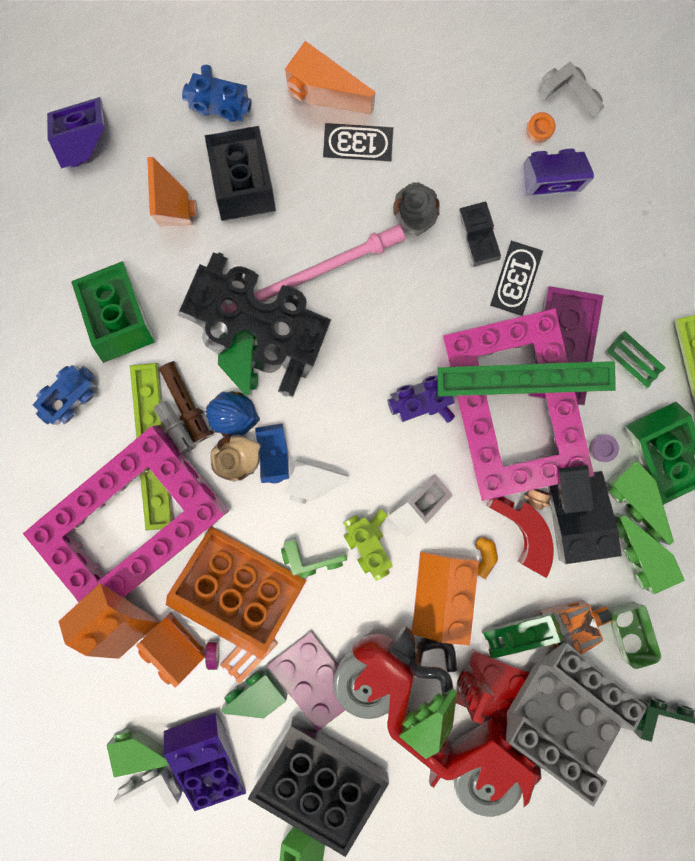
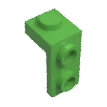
(292, 555)

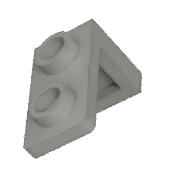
(576, 80)

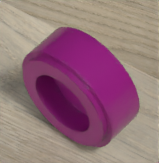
(212, 656)

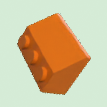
(445, 597)

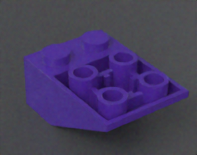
(203, 762)

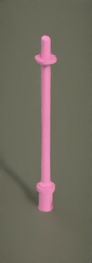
(376, 244)

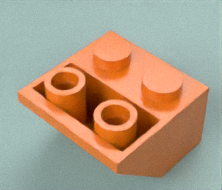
(171, 650)

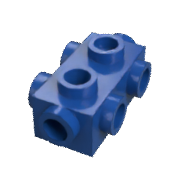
(216, 96)
(72, 387)

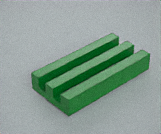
(652, 375)

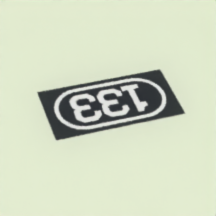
(358, 142)
(516, 278)

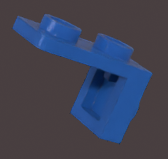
(273, 453)

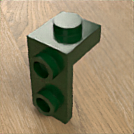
(656, 707)

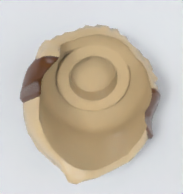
(235, 457)

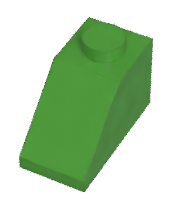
(134, 753)

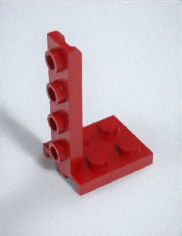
(488, 687)

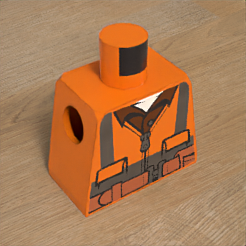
(579, 624)

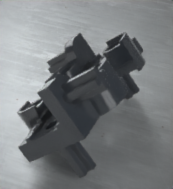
(294, 351)

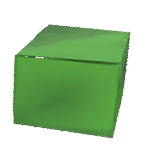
(640, 617)

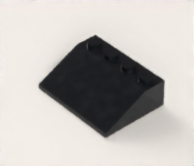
(319, 786)

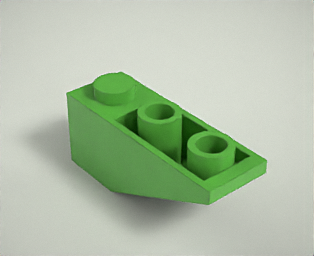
(641, 494)
(654, 563)
(430, 724)

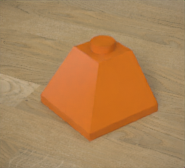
(168, 199)

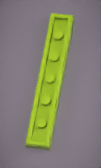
(146, 395)

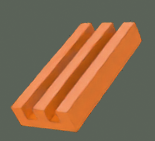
(232, 671)

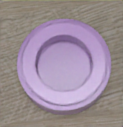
(604, 448)

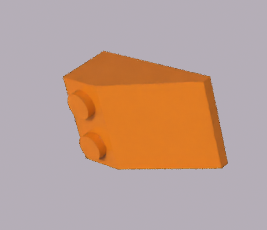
(325, 83)
(105, 624)

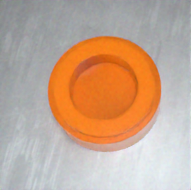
(540, 127)

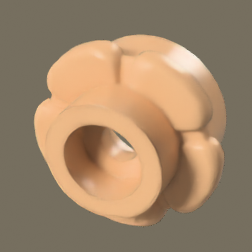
(538, 498)

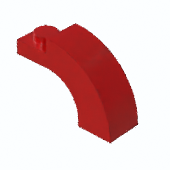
(537, 538)

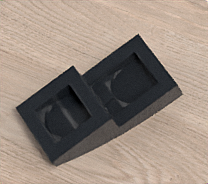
(479, 233)

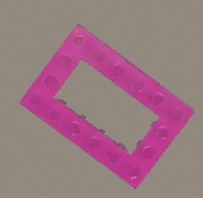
(569, 436)
(149, 451)

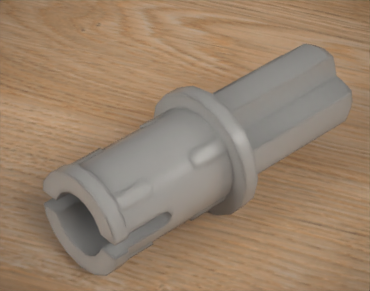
(174, 427)

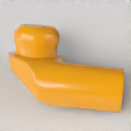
(488, 554)

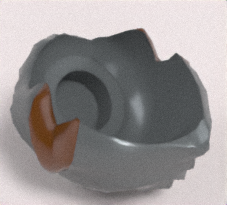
(416, 208)

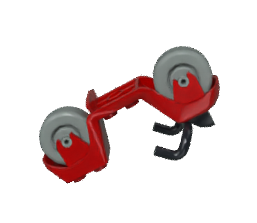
(484, 767)

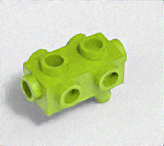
(366, 537)

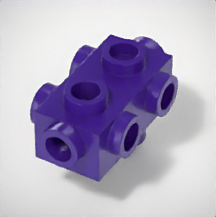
(419, 400)

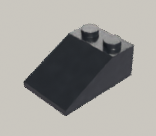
(240, 173)
(587, 533)

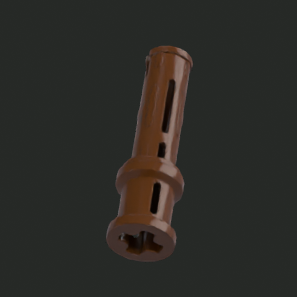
(189, 413)

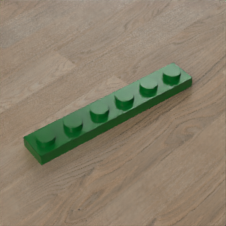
(526, 378)

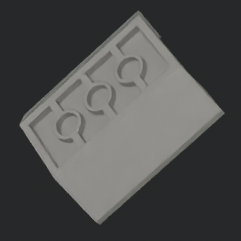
(570, 719)

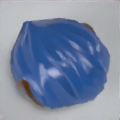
(231, 414)

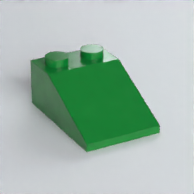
(112, 312)
(666, 449)

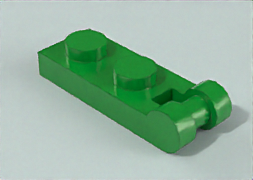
(523, 635)

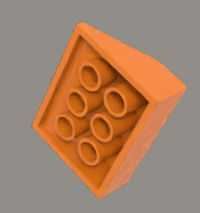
(235, 592)

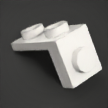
(166, 785)

